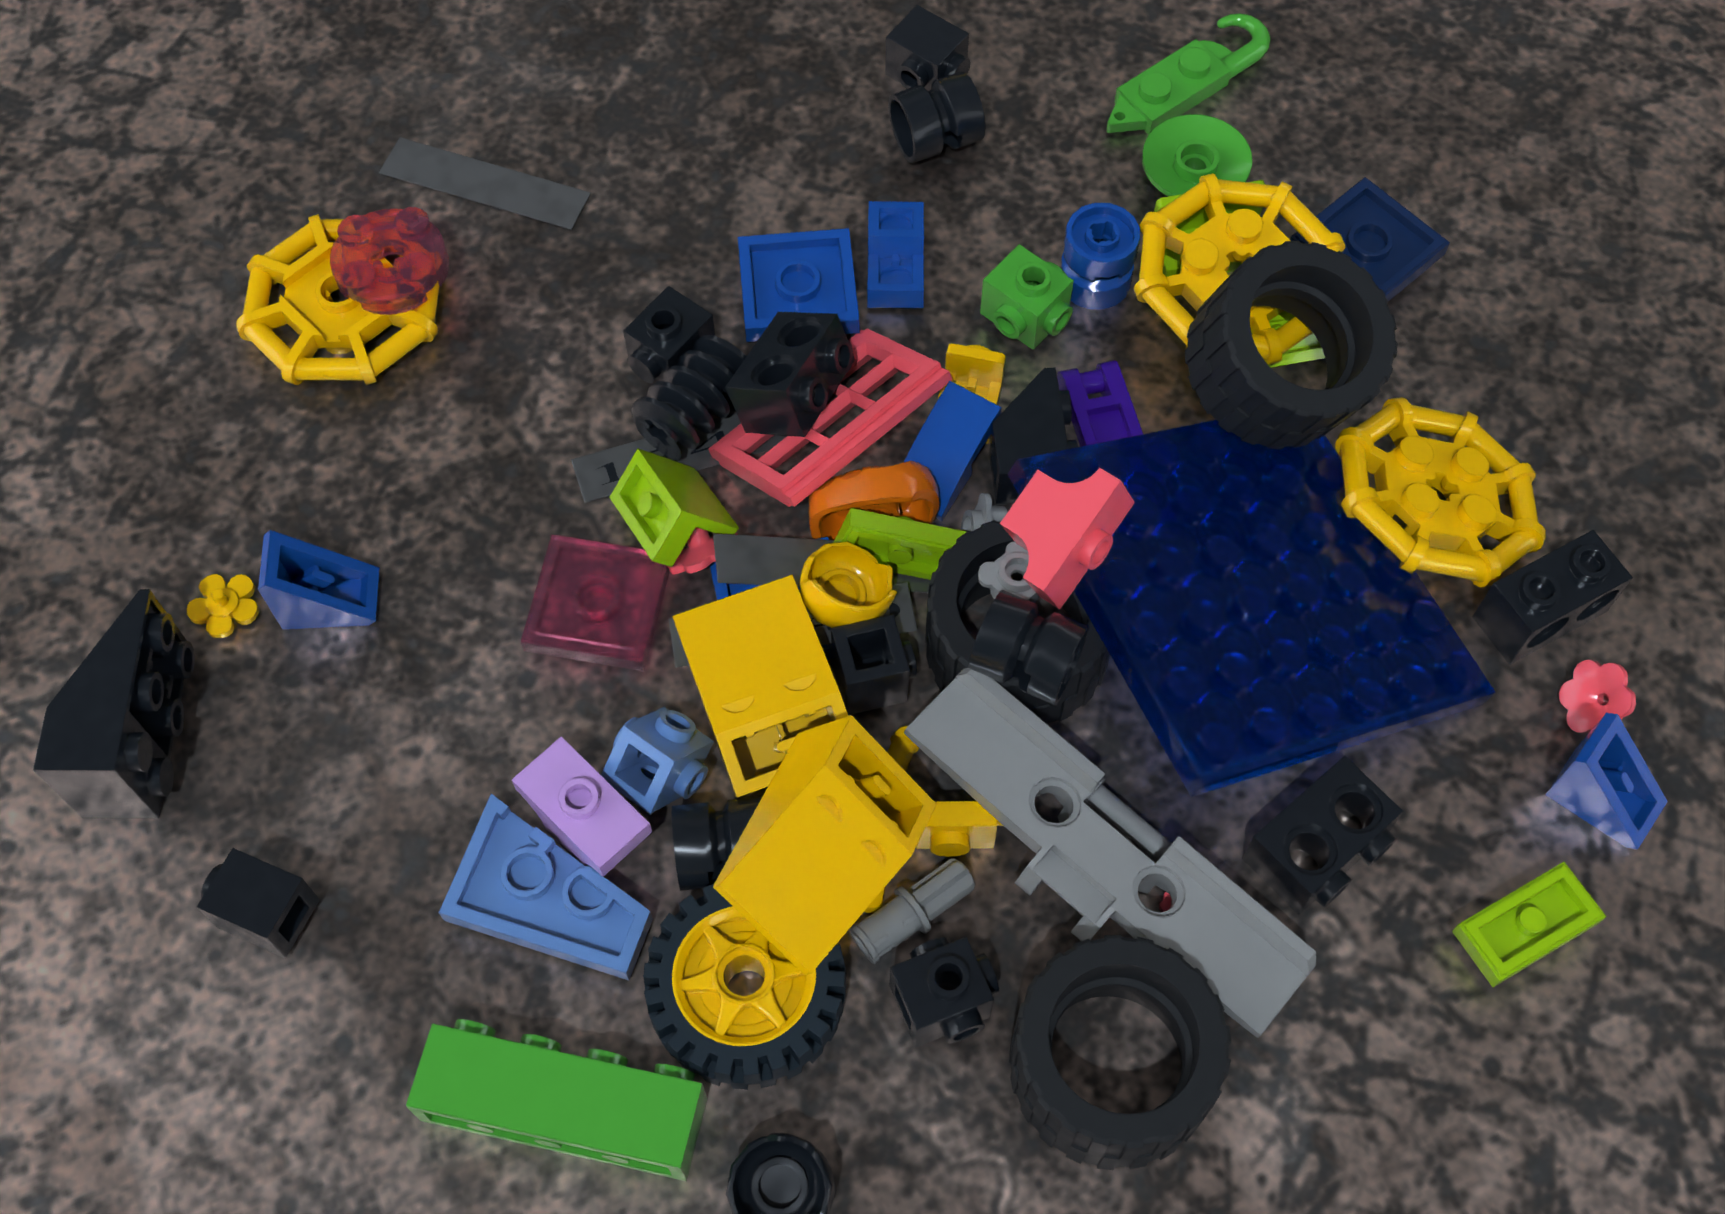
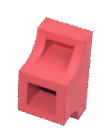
(1066, 529)

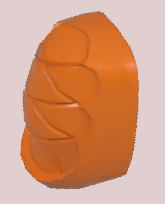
(887, 490)

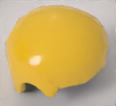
(845, 585)

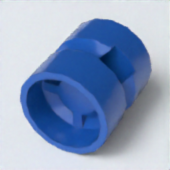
(1100, 254)

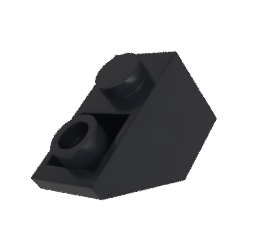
(1029, 428)

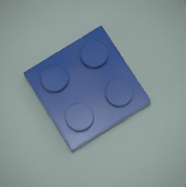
(797, 275)

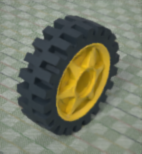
(731, 1034)

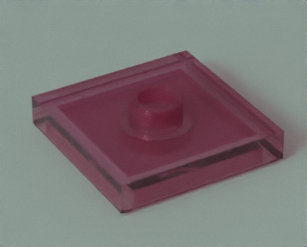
(595, 603)

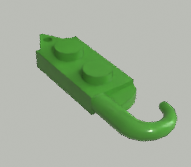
(1185, 78)

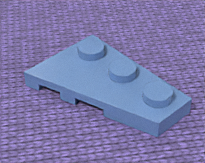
(542, 898)

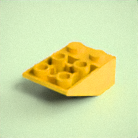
(758, 677)
(824, 840)

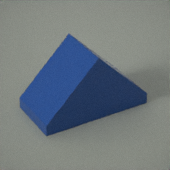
(315, 585)
(1610, 784)

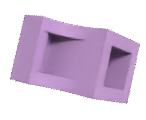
(581, 808)

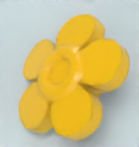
(223, 604)

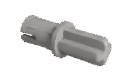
(912, 909)

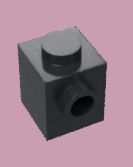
(925, 49)
(664, 333)
(871, 664)
(257, 902)

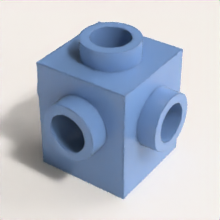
(658, 759)

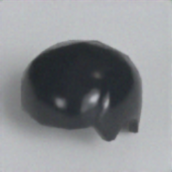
(780, 1177)

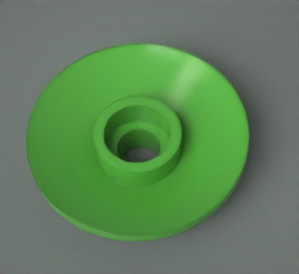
(1191, 147)

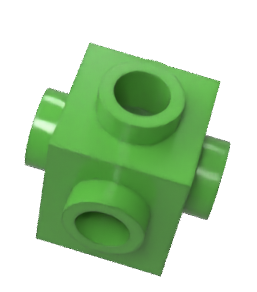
(1027, 297)

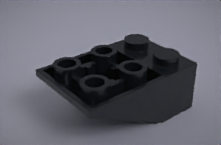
(117, 717)

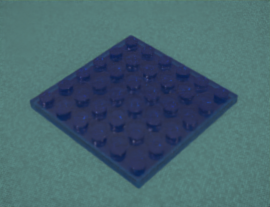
(1257, 608)

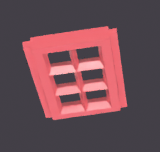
(834, 453)

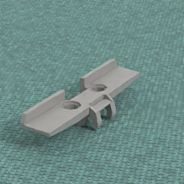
(1107, 851)

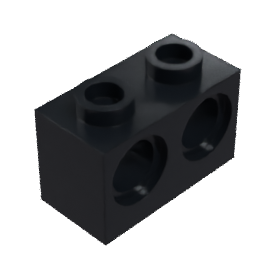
(791, 373)
(1551, 596)
(1313, 827)

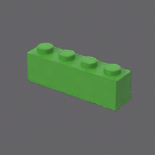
(559, 1099)

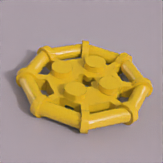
(1222, 240)
(319, 320)
(1439, 533)

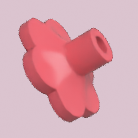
(697, 555)
(1594, 692)

